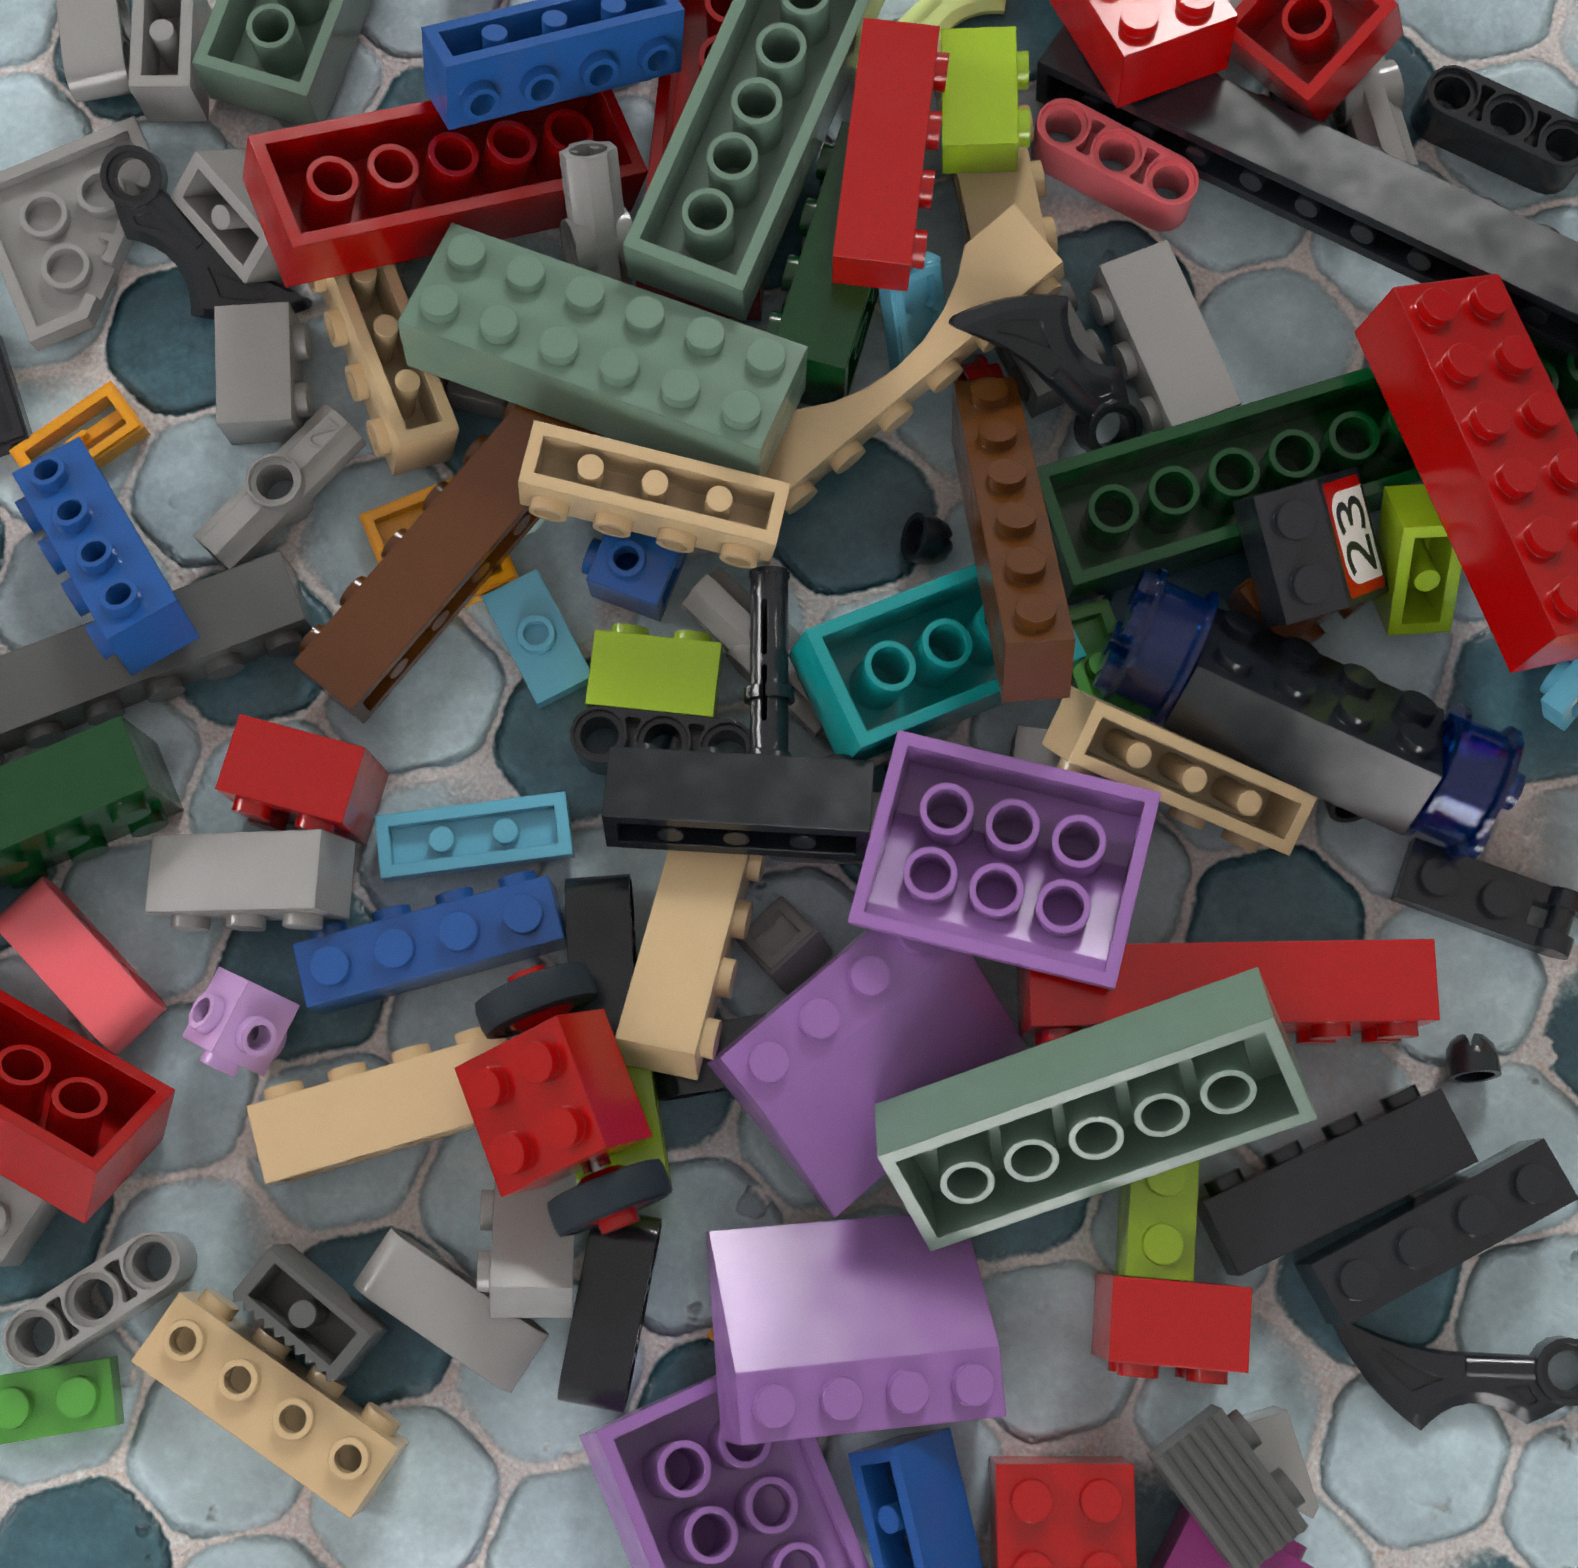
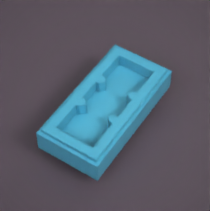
(912, 313)
(538, 638)

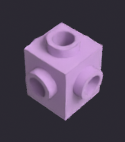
(239, 1024)

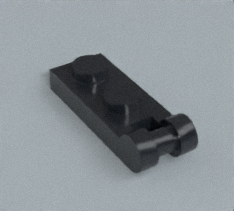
(1486, 899)

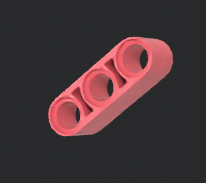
(1102, 139)
(80, 965)

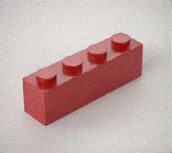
(886, 154)

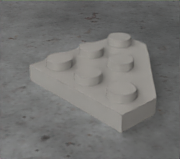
(64, 233)

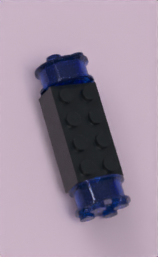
(1310, 717)

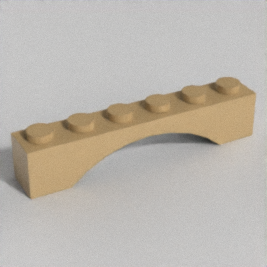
(995, 264)

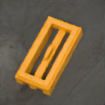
(77, 416)

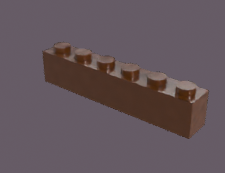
(1011, 542)
(426, 572)

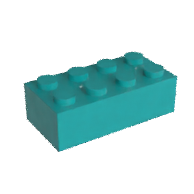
(902, 665)

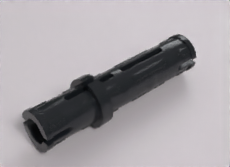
(769, 686)

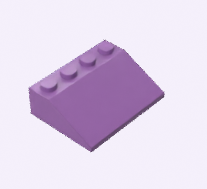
(1005, 859)
(854, 1035)
(848, 1330)
(715, 1503)

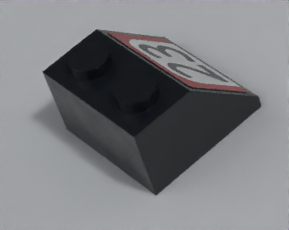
(1311, 548)

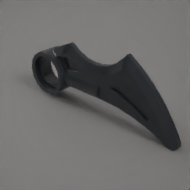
(161, 224)
(1040, 336)
(1429, 1380)

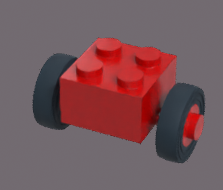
(559, 1101)

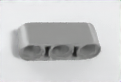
(95, 47)
(70, 1307)
(448, 1310)

